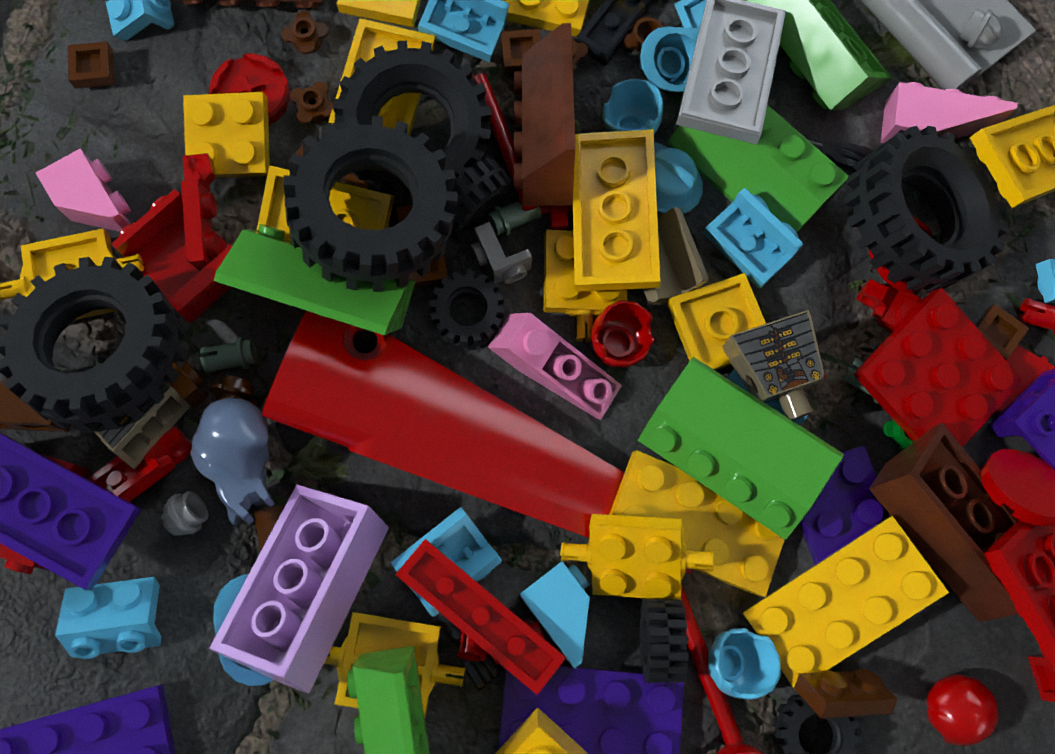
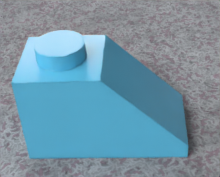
(561, 608)

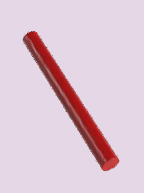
(501, 133)
(717, 699)

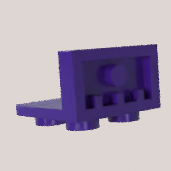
(1032, 417)

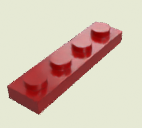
(481, 616)

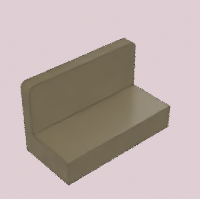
(678, 257)

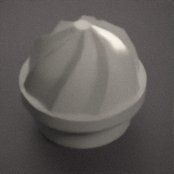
(982, 29)
(184, 513)

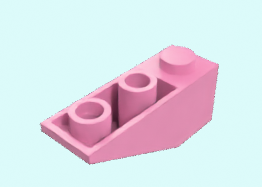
(946, 110)
(554, 363)

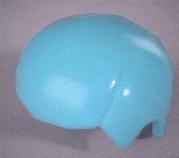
(633, 106)
(744, 664)

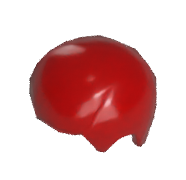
(622, 334)
(962, 710)

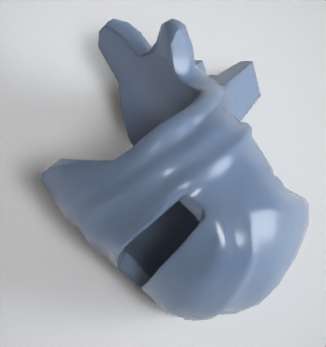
(233, 454)

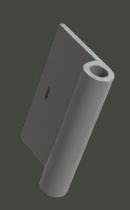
(933, 30)

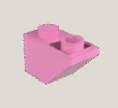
(82, 192)

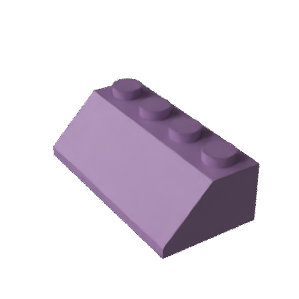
(301, 587)

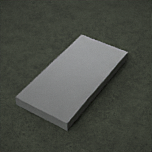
(732, 69)

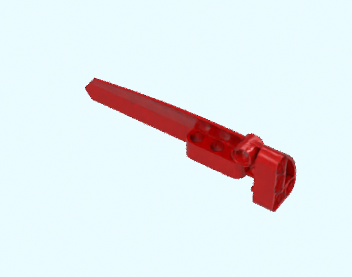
(435, 425)

